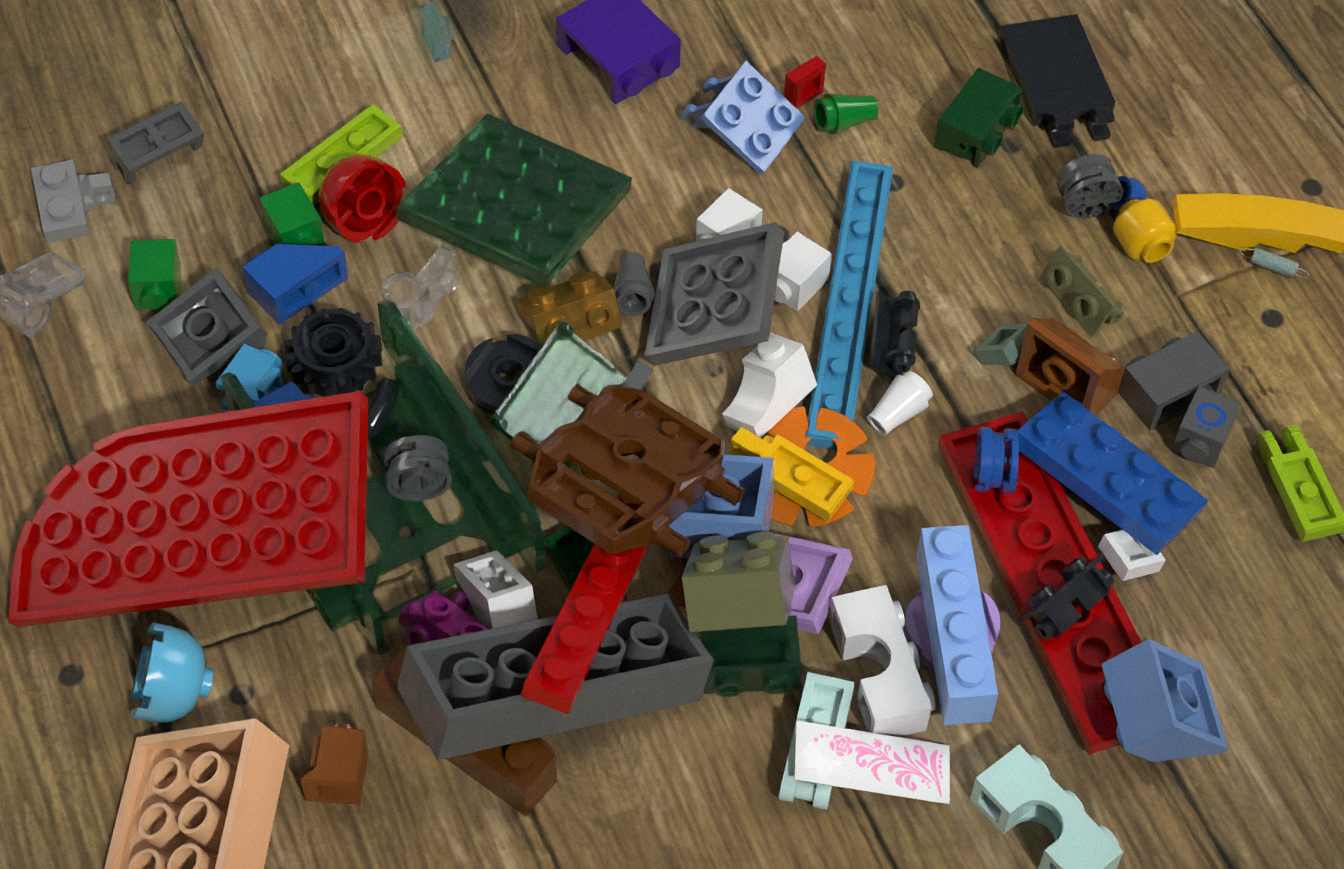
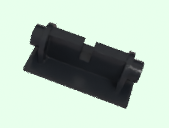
(892, 333)
(1053, 605)

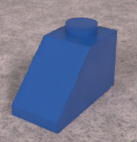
(293, 277)

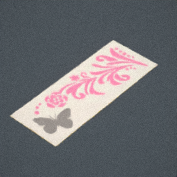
(872, 762)

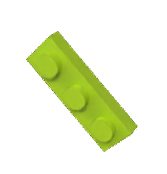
(364, 135)

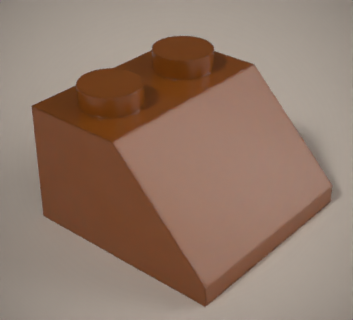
(1061, 361)

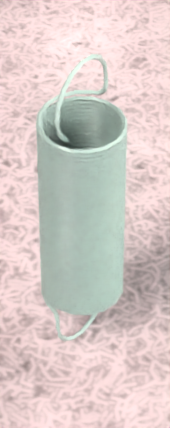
(1274, 262)

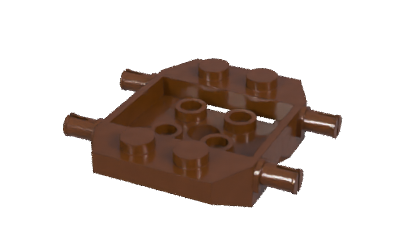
(673, 471)

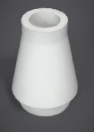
(902, 400)

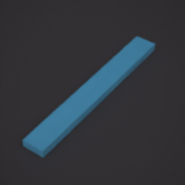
(850, 297)

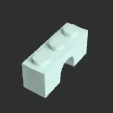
(1021, 791)

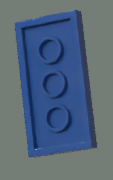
(1110, 472)

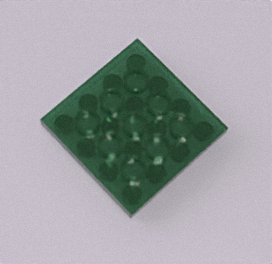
(515, 199)

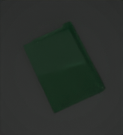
(540, 396)

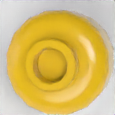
(1145, 230)

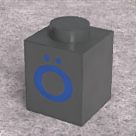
(1206, 427)

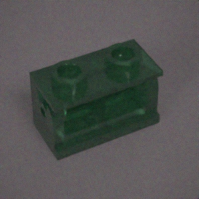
(753, 659)

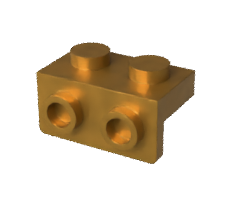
(582, 301)

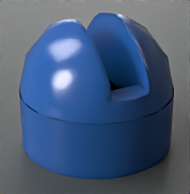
(1132, 190)

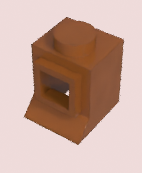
(337, 766)

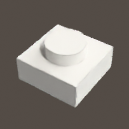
(1129, 556)

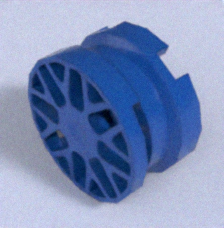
(990, 460)

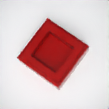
(805, 82)

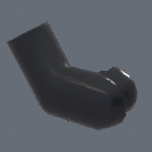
(382, 406)

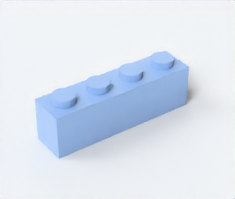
(956, 625)

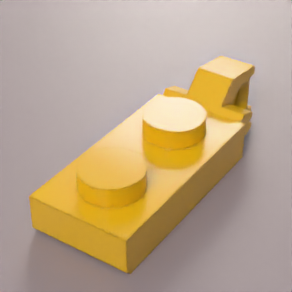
(797, 472)

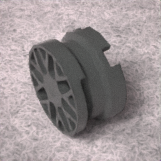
(1088, 183)
(418, 471)

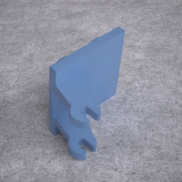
(747, 116)

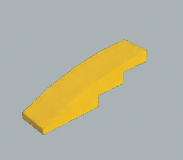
(1258, 219)

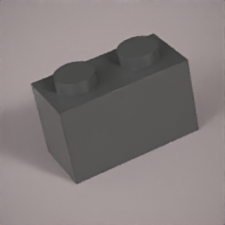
(1167, 380)

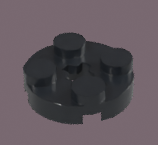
(489, 360)

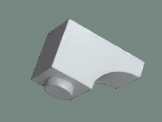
(772, 384)
(496, 590)

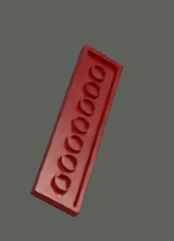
(1031, 542)

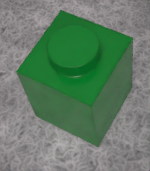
(292, 217)
(154, 273)

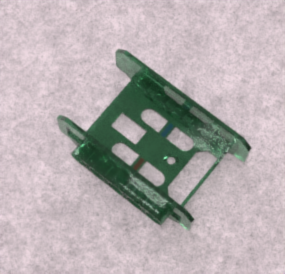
(481, 482)

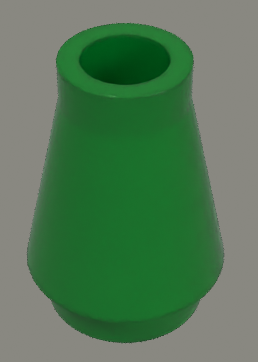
(841, 112)

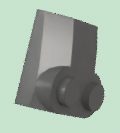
(207, 327)

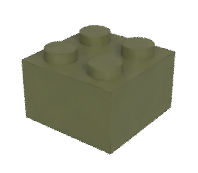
(738, 582)

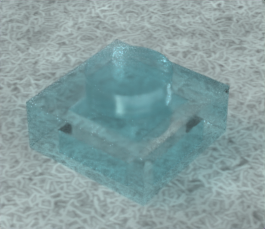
(436, 31)

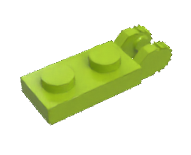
(1302, 484)

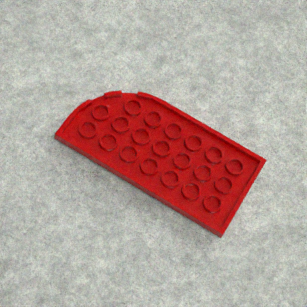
(200, 513)

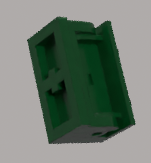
(979, 117)

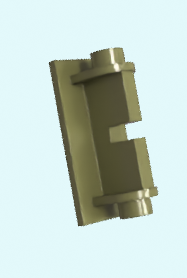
(1079, 291)

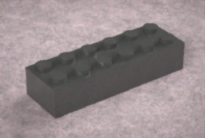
(471, 684)

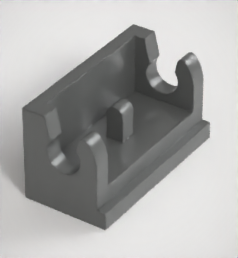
(154, 140)

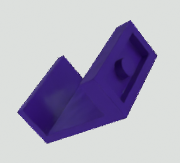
(622, 41)

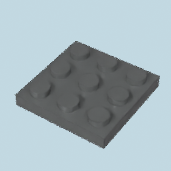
(715, 294)

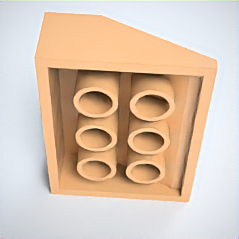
(200, 799)

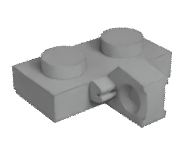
(67, 197)

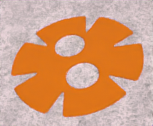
(856, 466)

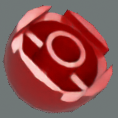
(361, 197)

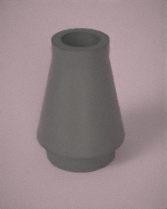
(633, 285)

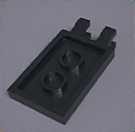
(1059, 76)

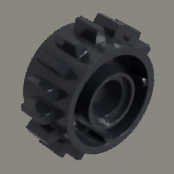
(331, 332)

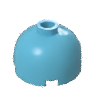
(170, 675)

